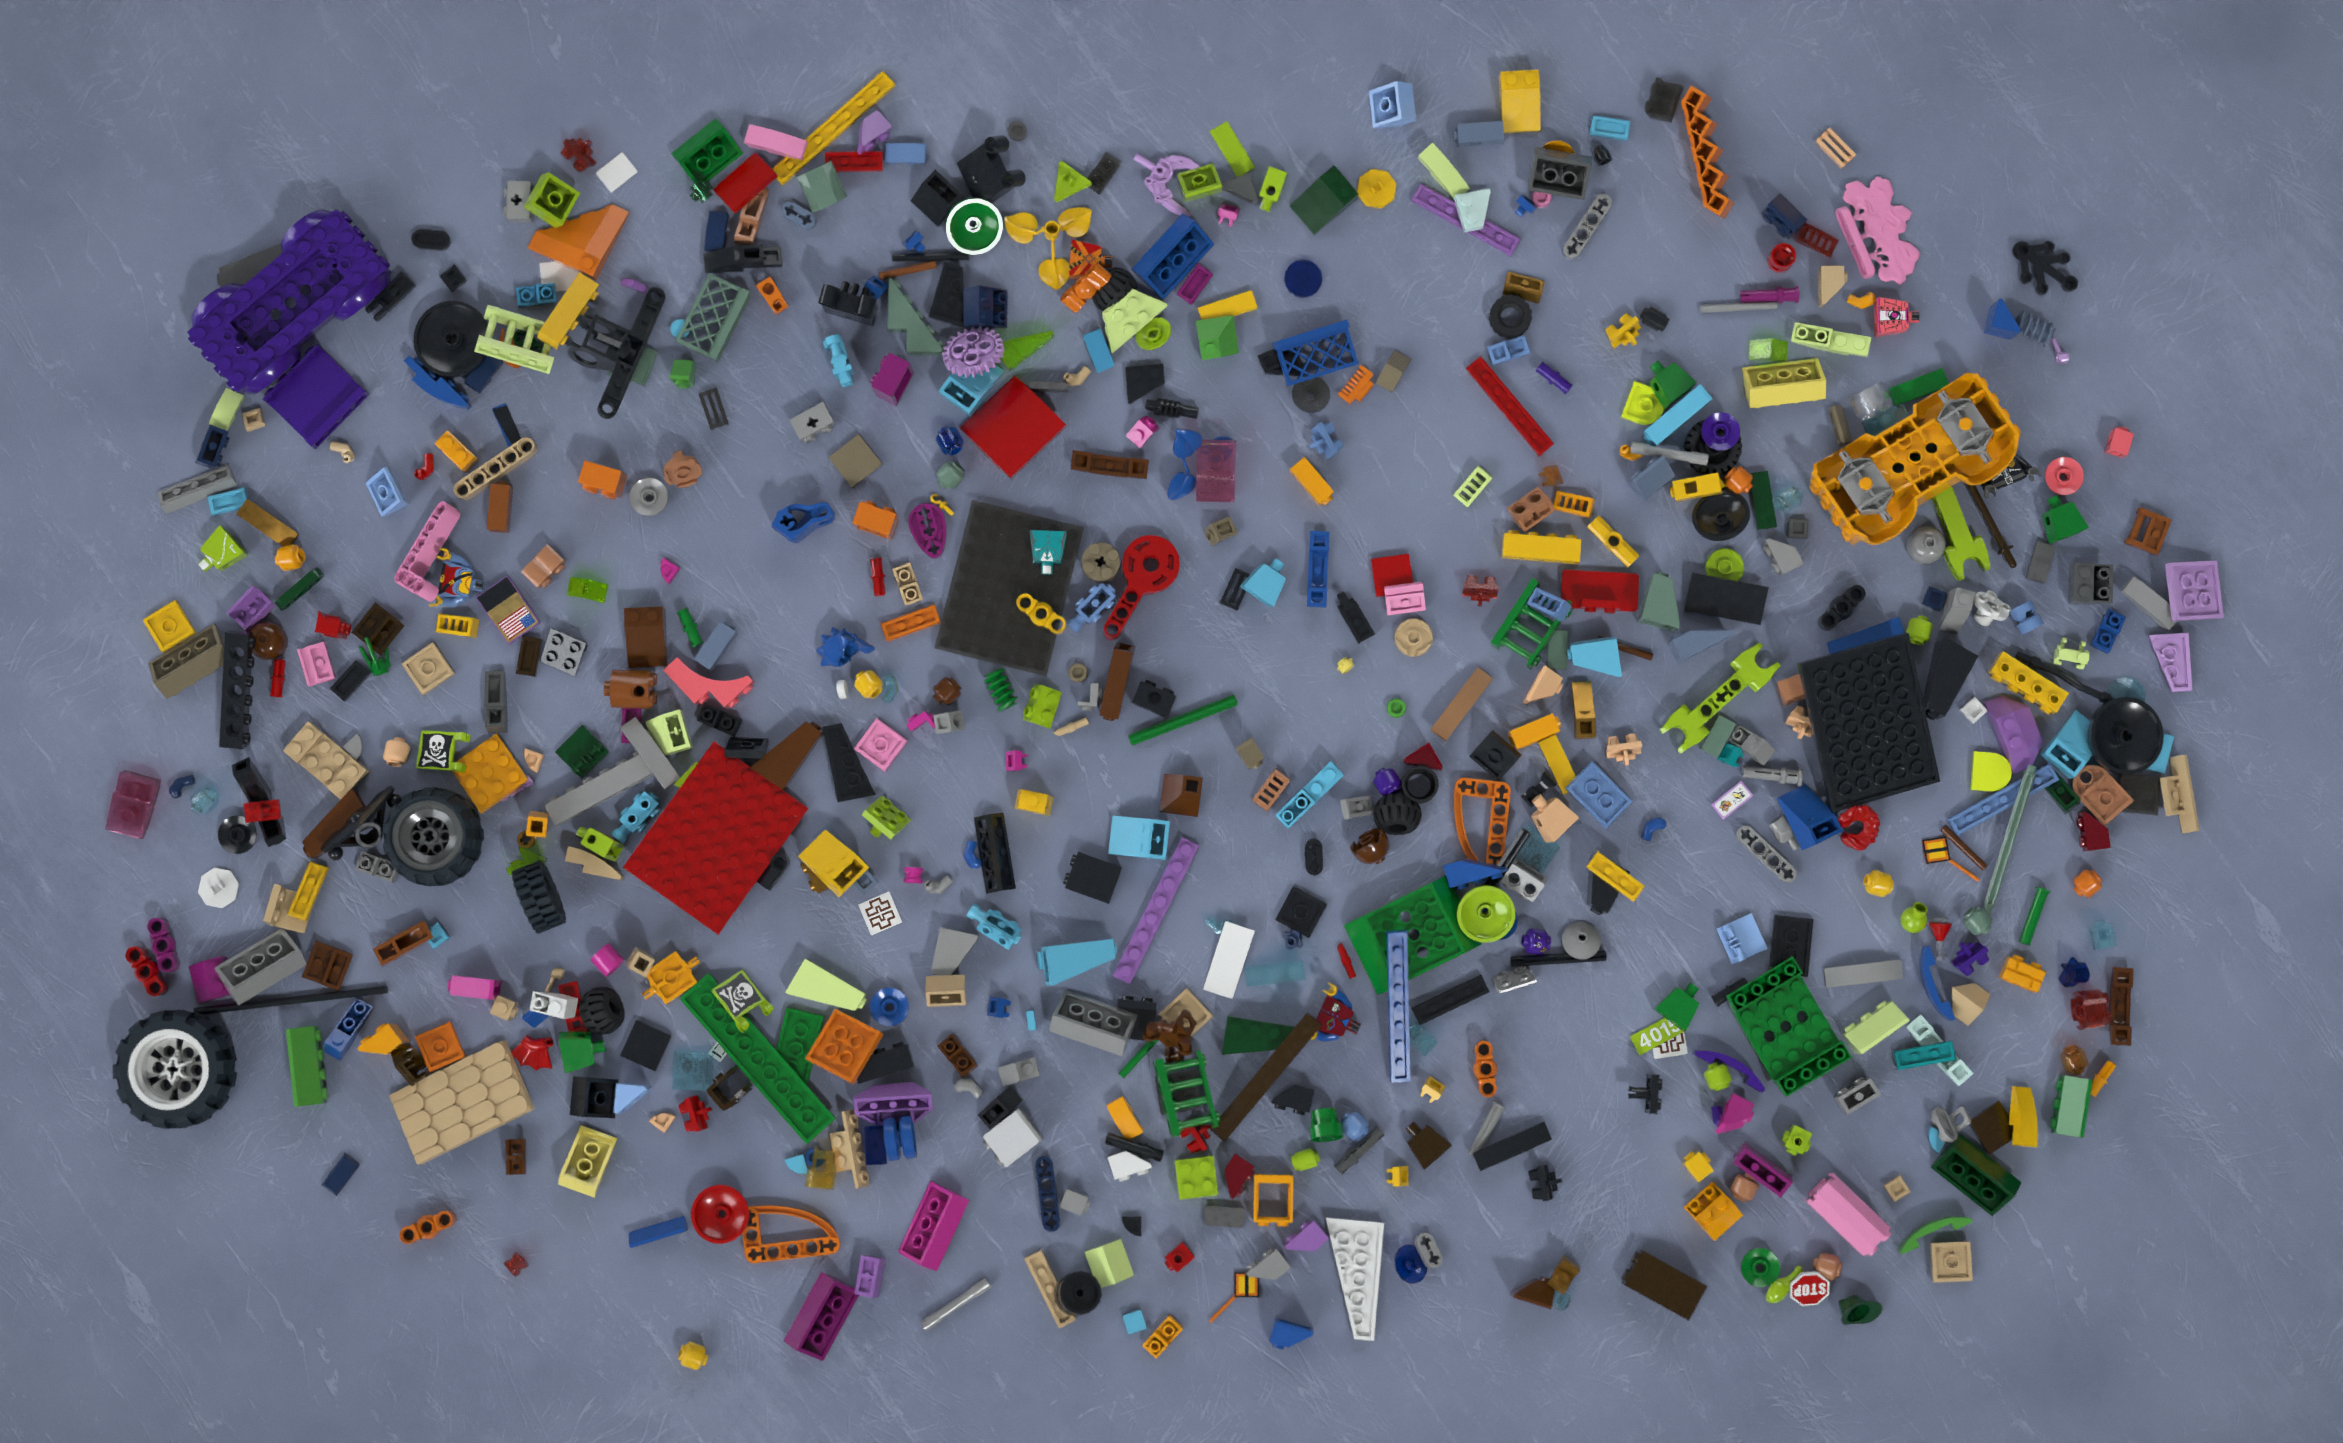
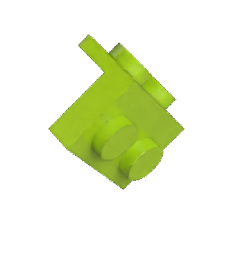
(1042, 705)

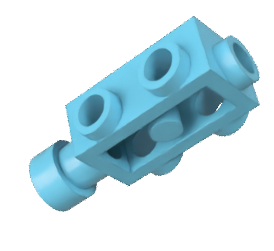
(640, 813)
(996, 926)

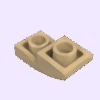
(907, 583)

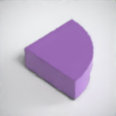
(634, 285)

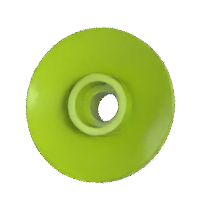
(1154, 334)

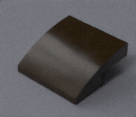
(379, 628)
(1992, 1127)

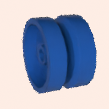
(897, 1138)

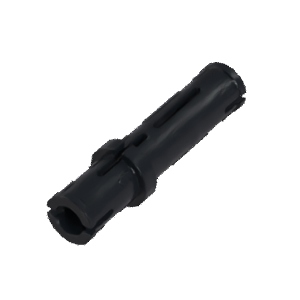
(1138, 1148)

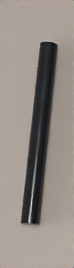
(930, 257)

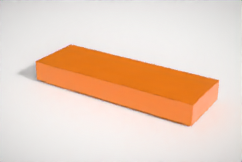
(910, 623)

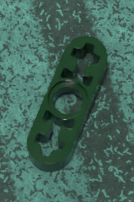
(299, 589)

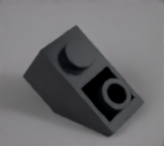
(1295, 1097)

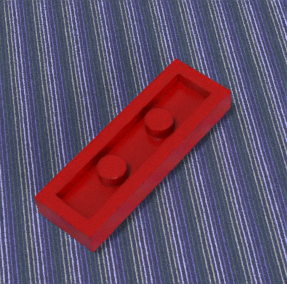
(855, 162)

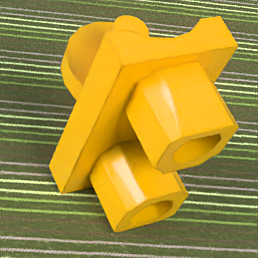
(1626, 333)

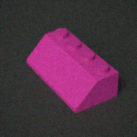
(933, 1226)

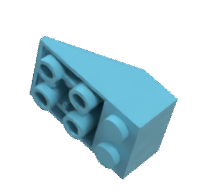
(969, 391)
(2069, 747)
(1139, 837)

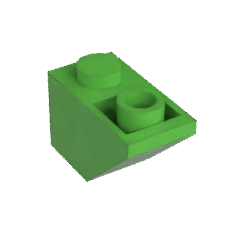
(683, 373)

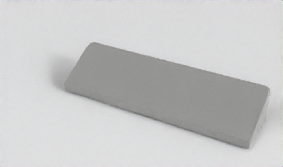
(197, 489)

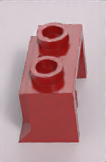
(332, 626)

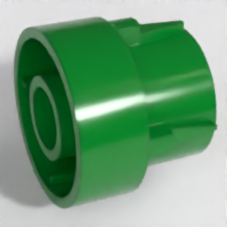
(1325, 1126)

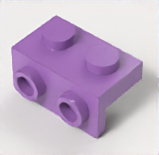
(251, 608)

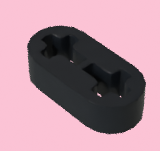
(1308, 857)

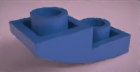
(2107, 631)

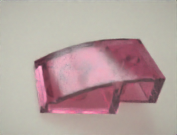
(1216, 471)
(132, 804)

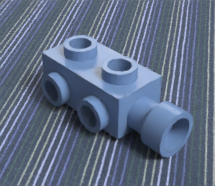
(1095, 604)

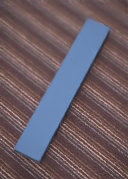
(1999, 801)

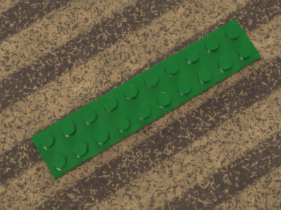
(760, 1062)

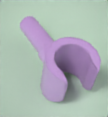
(2061, 358)

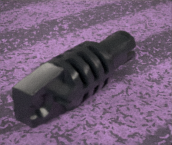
(1171, 408)

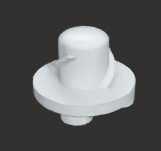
(1989, 608)

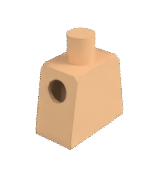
(1552, 817)

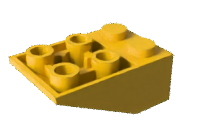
(833, 863)

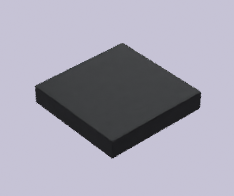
(746, 747)
(1495, 755)
(1301, 912)
(645, 1045)

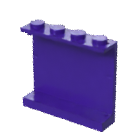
(315, 396)

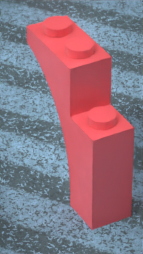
(699, 687)

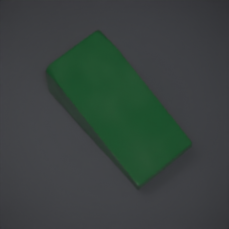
(2063, 795)

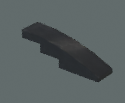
(1512, 1146)

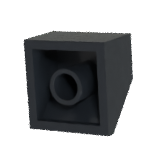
(593, 1097)

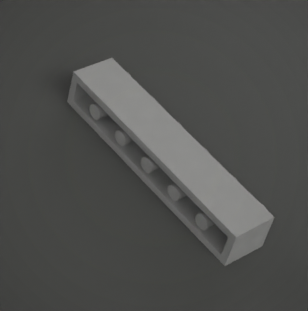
(597, 790)

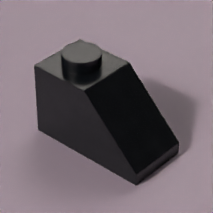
(1000, 1107)

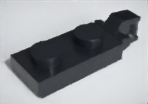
(1354, 618)

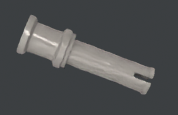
(1782, 775)

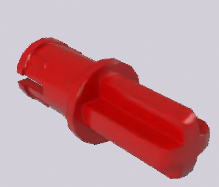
(877, 577)
(278, 678)

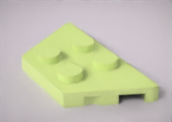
(1129, 316)

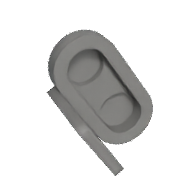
(1946, 1124)

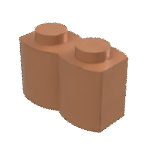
(544, 566)

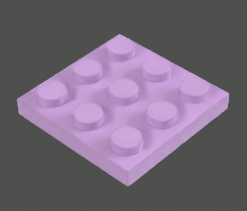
(2194, 590)

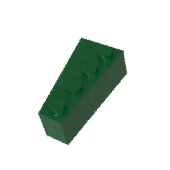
(1252, 1036)

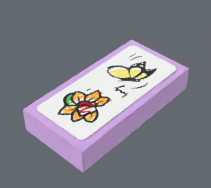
(1731, 800)

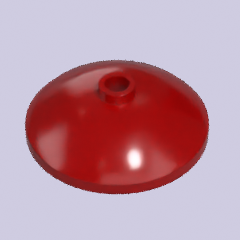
(707, 1217)

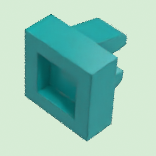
(1730, 755)

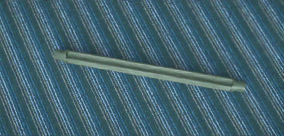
(2009, 839)

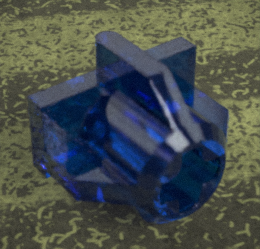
(2074, 973)

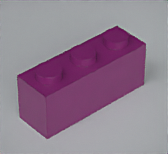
(1762, 1169)

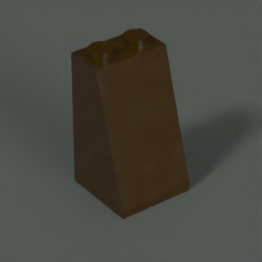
(1663, 1284)

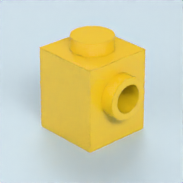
(1697, 1165)

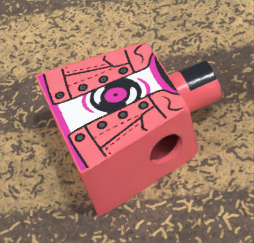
(1892, 316)

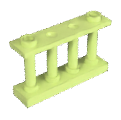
(511, 353)

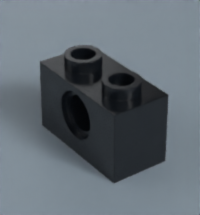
(1161, 708)

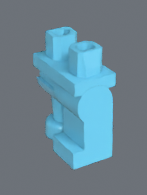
(840, 360)

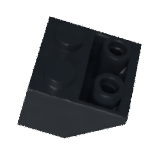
(936, 198)

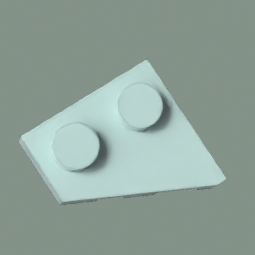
(1472, 209)

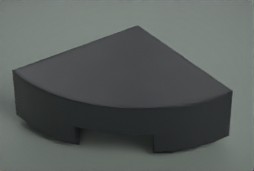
(1132, 1224)

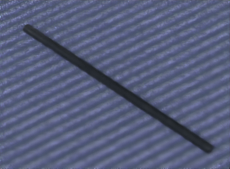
(292, 1000)

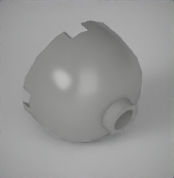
(1925, 545)

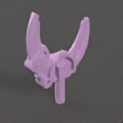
(1161, 175)

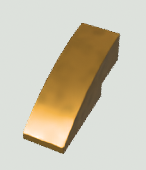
(267, 523)

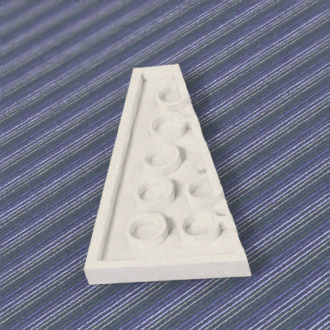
(1358, 1260)

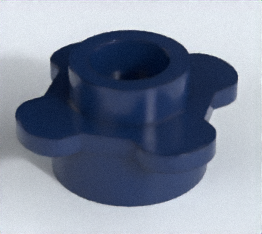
(1296, 936)

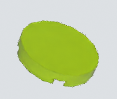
(1725, 564)

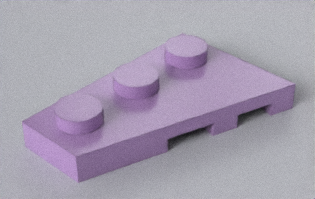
(2174, 658)

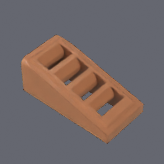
(1280, 776)

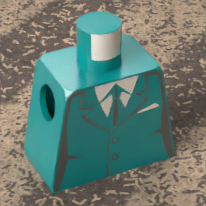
(1048, 548)

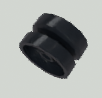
(1066, 1295)

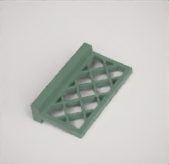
(728, 325)

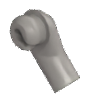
(937, 887)
(968, 1085)

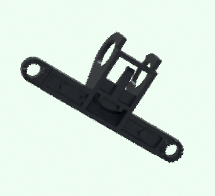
(623, 349)

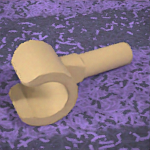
(557, 973)

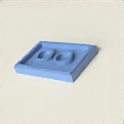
(1598, 794)

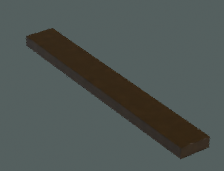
(1266, 1076)

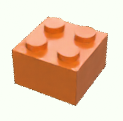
(602, 479)
(876, 520)

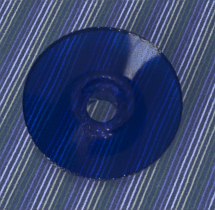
(1416, 1268)

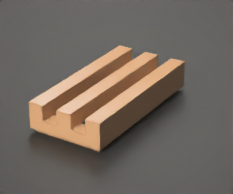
(1839, 141)

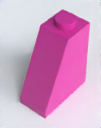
(474, 987)

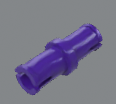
(1554, 377)

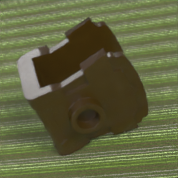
(719, 1097)

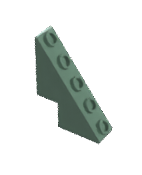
(904, 319)

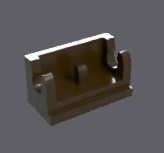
(409, 1063)

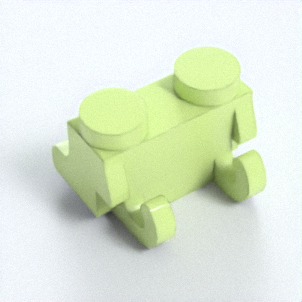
(2072, 655)

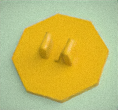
(1376, 188)

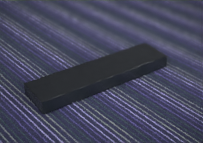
(1450, 999)

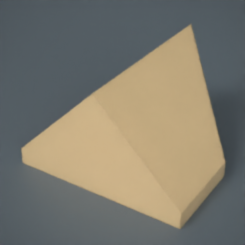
(1968, 1002)

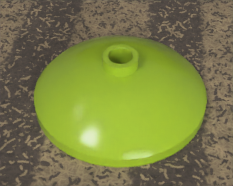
(1489, 925)

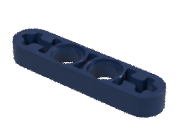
(1050, 1193)

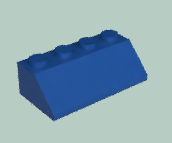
(1173, 256)

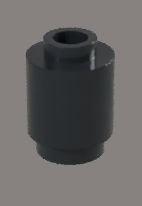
(1654, 318)

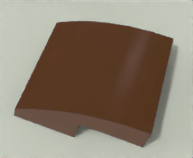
(327, 965)

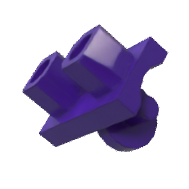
(1968, 955)

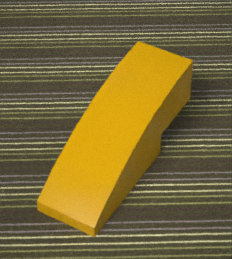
(2023, 1117)

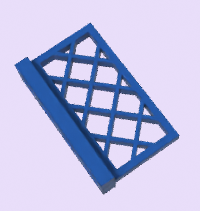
(1312, 336)

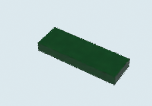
(1763, 501)

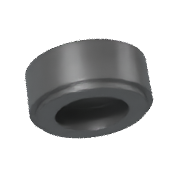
(1017, 131)

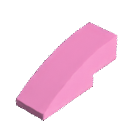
(775, 142)

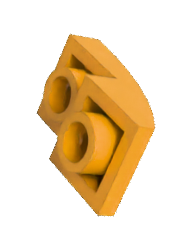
(1124, 1118)
(1162, 1336)

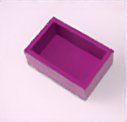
(892, 378)

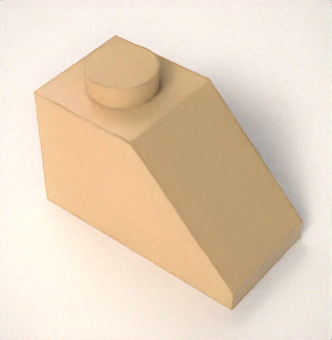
(1830, 281)

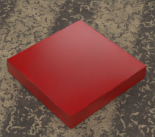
(1390, 572)

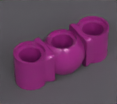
(158, 937)

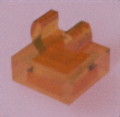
(1552, 475)

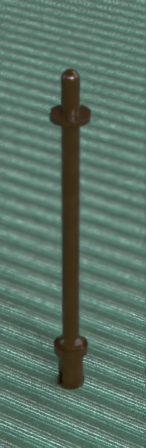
(1993, 527)

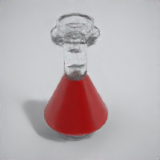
(1940, 929)

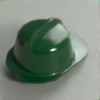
(1858, 1311)

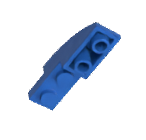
(439, 389)

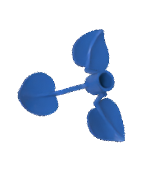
(1184, 445)

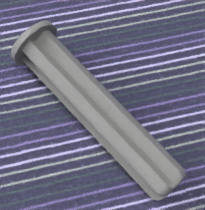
(1487, 1128)

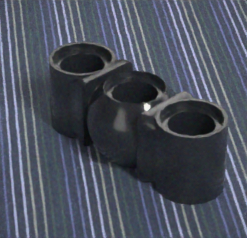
(1833, 611)

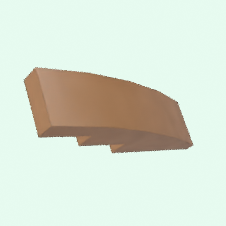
(1461, 704)

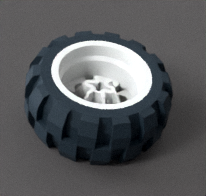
(137, 1066)

